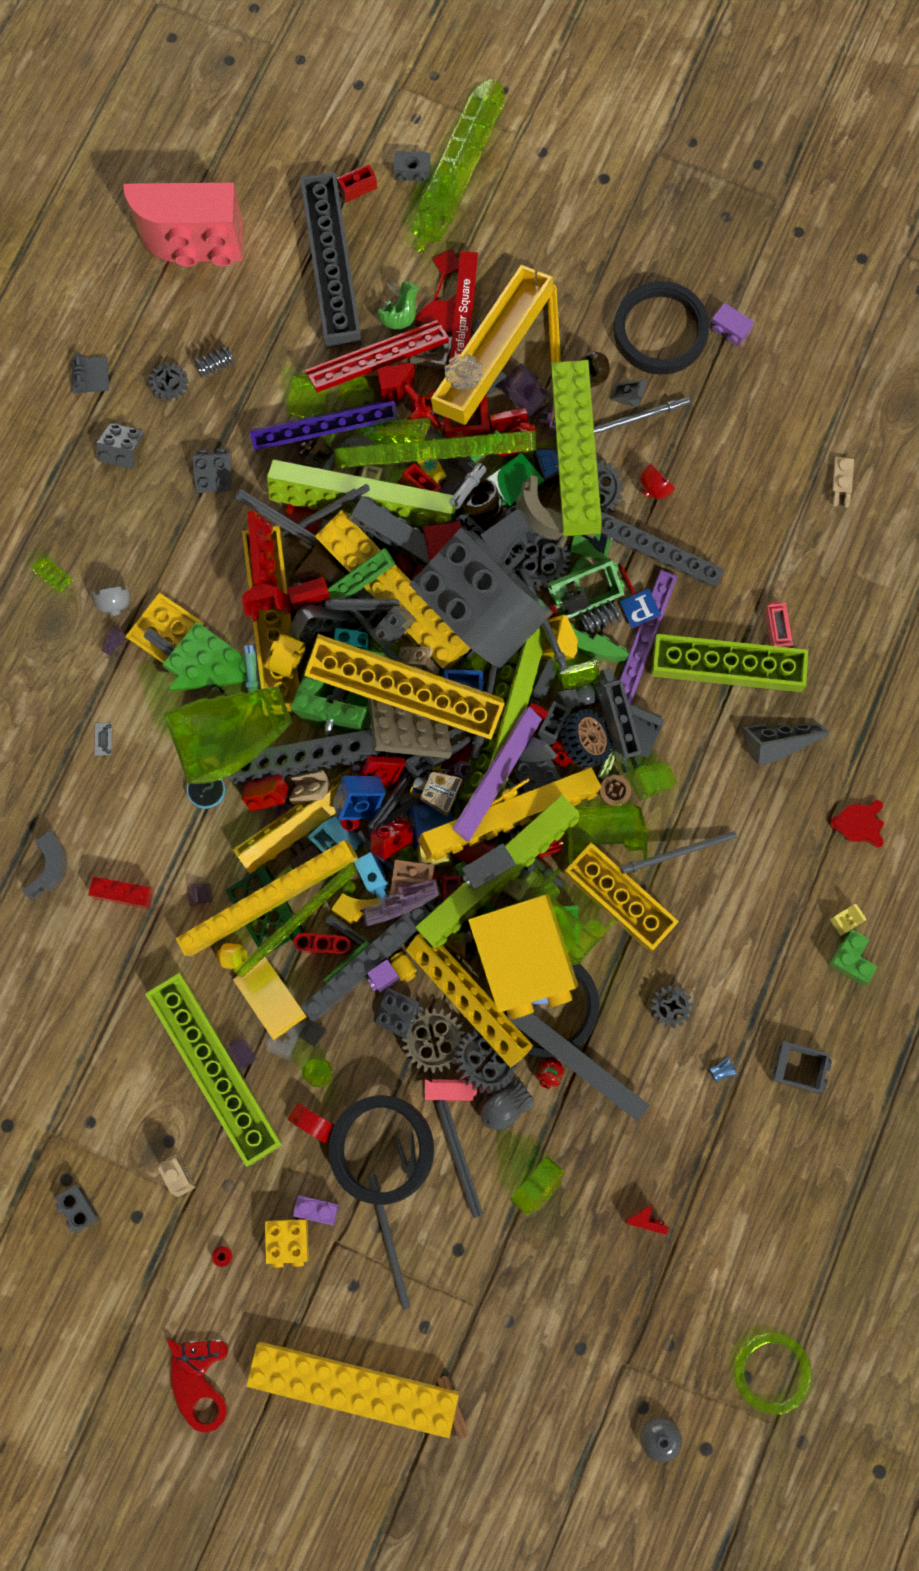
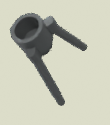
(409, 1169)

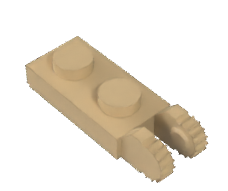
(842, 480)

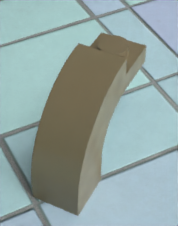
(543, 521)

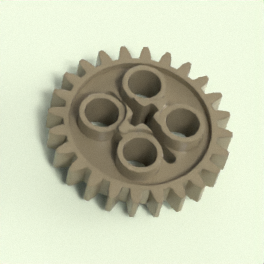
(416, 1044)

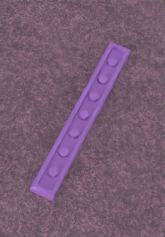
(646, 635)
(497, 774)

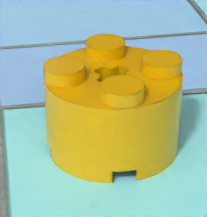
(285, 656)

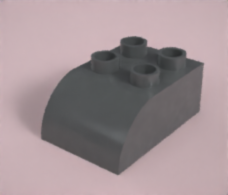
(480, 598)

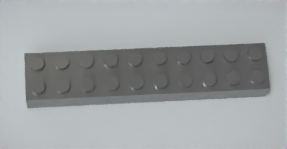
(330, 260)

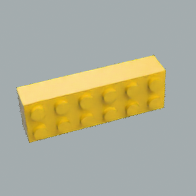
(620, 897)

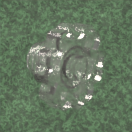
(463, 371)

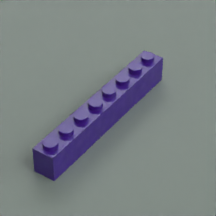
(323, 424)

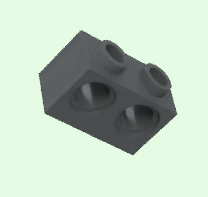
(81, 1205)

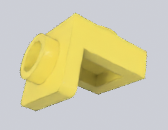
(848, 919)

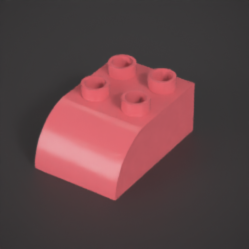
(188, 221)

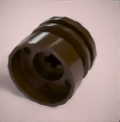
(484, 504)

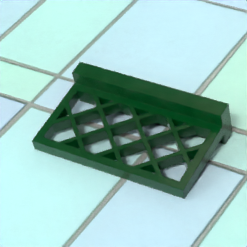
(284, 910)

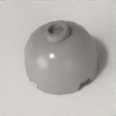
(112, 600)

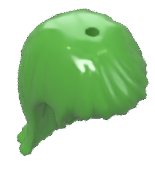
(404, 312)

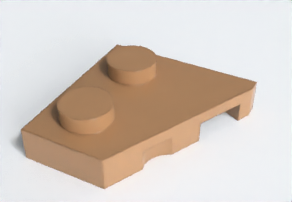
(410, 873)

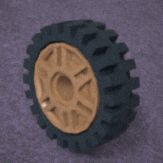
(586, 738)

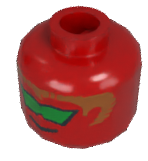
(549, 1073)

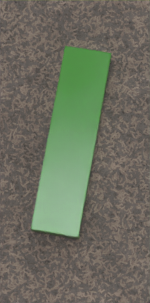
(362, 576)

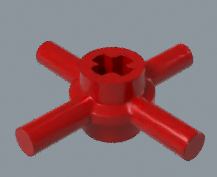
(422, 406)

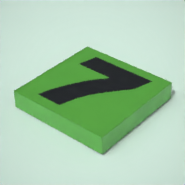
(592, 548)

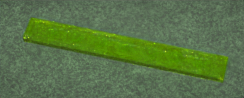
(298, 918)

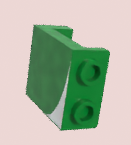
(511, 477)

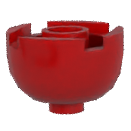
(655, 484)

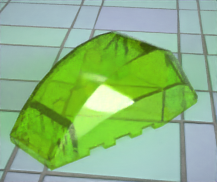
(226, 732)

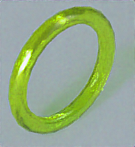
(739, 1373)

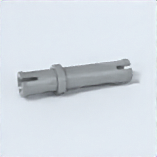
(470, 482)

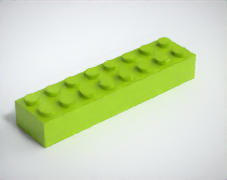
(729, 663)

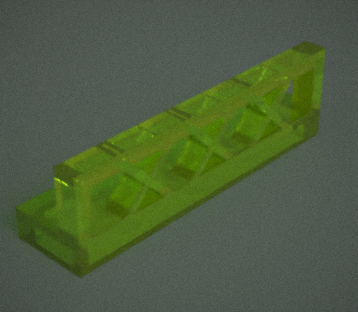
(397, 431)

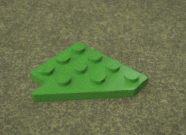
(205, 661)

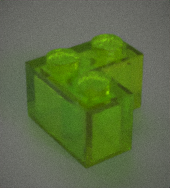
(653, 780)
(538, 1186)

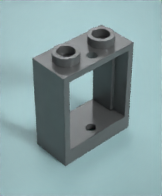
(781, 1061)

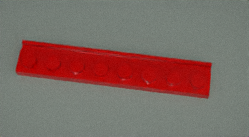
(376, 356)

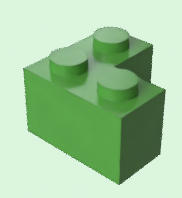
(849, 960)

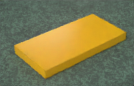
(270, 999)

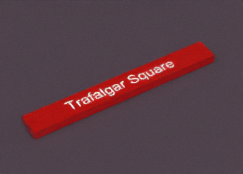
(464, 302)

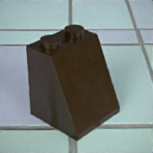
(317, 564)

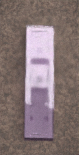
(408, 899)

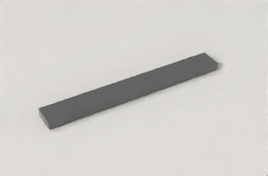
(582, 1065)

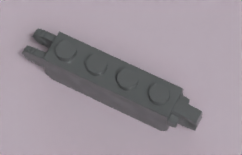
(619, 720)

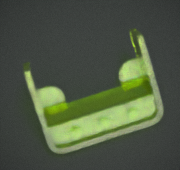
(608, 826)
(578, 938)

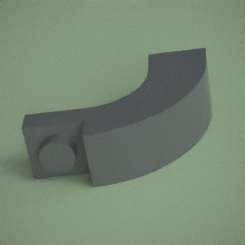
(54, 868)

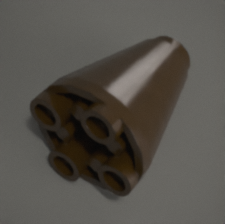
(462, 942)

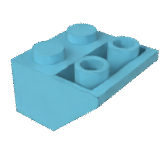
(332, 833)

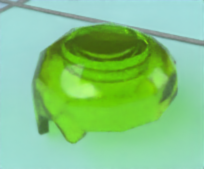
(317, 1072)

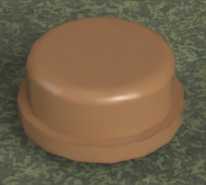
(615, 790)

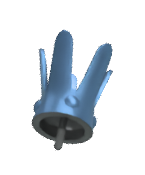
(722, 1071)

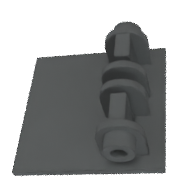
(89, 374)
(538, 773)
(397, 1012)

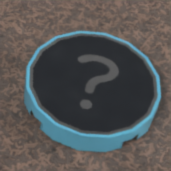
(206, 794)

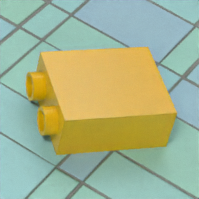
(524, 956)

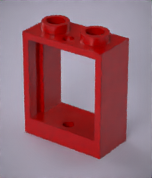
(464, 431)

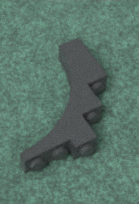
(507, 533)

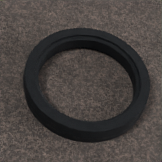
(672, 291)
(590, 1018)
(337, 1155)

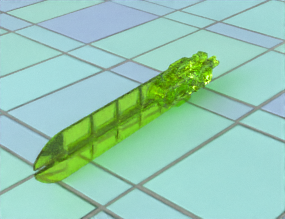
(452, 186)

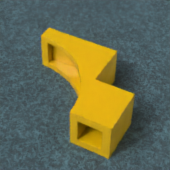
(351, 908)

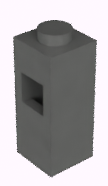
(488, 867)

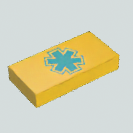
(433, 469)

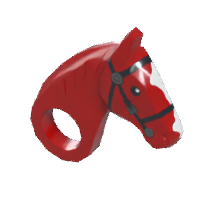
(189, 1385)

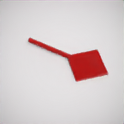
(446, 264)

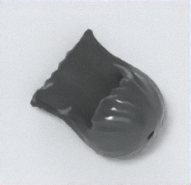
(506, 1106)

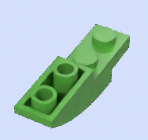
(599, 647)

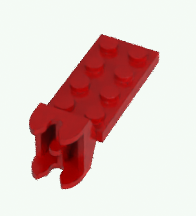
(264, 592)

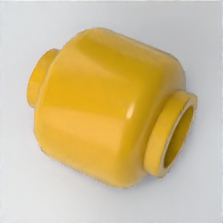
(231, 955)

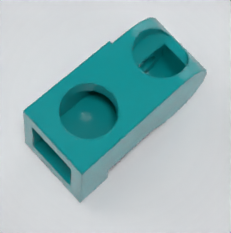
(352, 638)

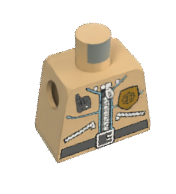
(438, 791)
(176, 1176)

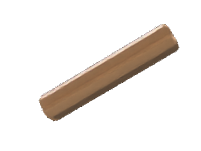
(458, 1422)

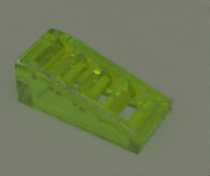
(40, 563)

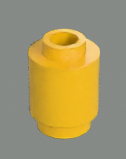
(403, 967)

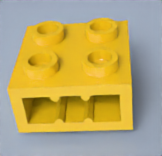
(286, 1242)

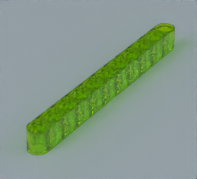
(435, 449)

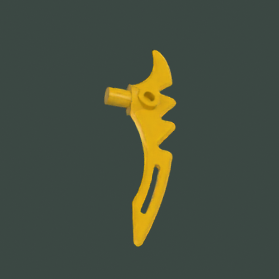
(509, 793)

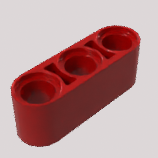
(313, 940)

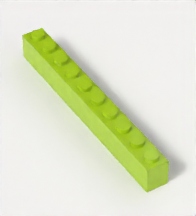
(523, 849)

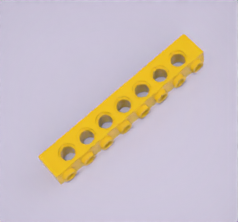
(470, 1000)

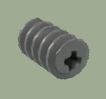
(214, 361)
(599, 617)

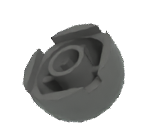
(661, 1439)

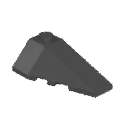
(774, 743)

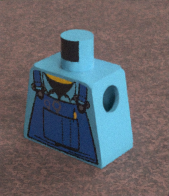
(373, 875)

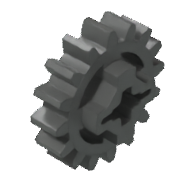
(160, 379)
(659, 1003)

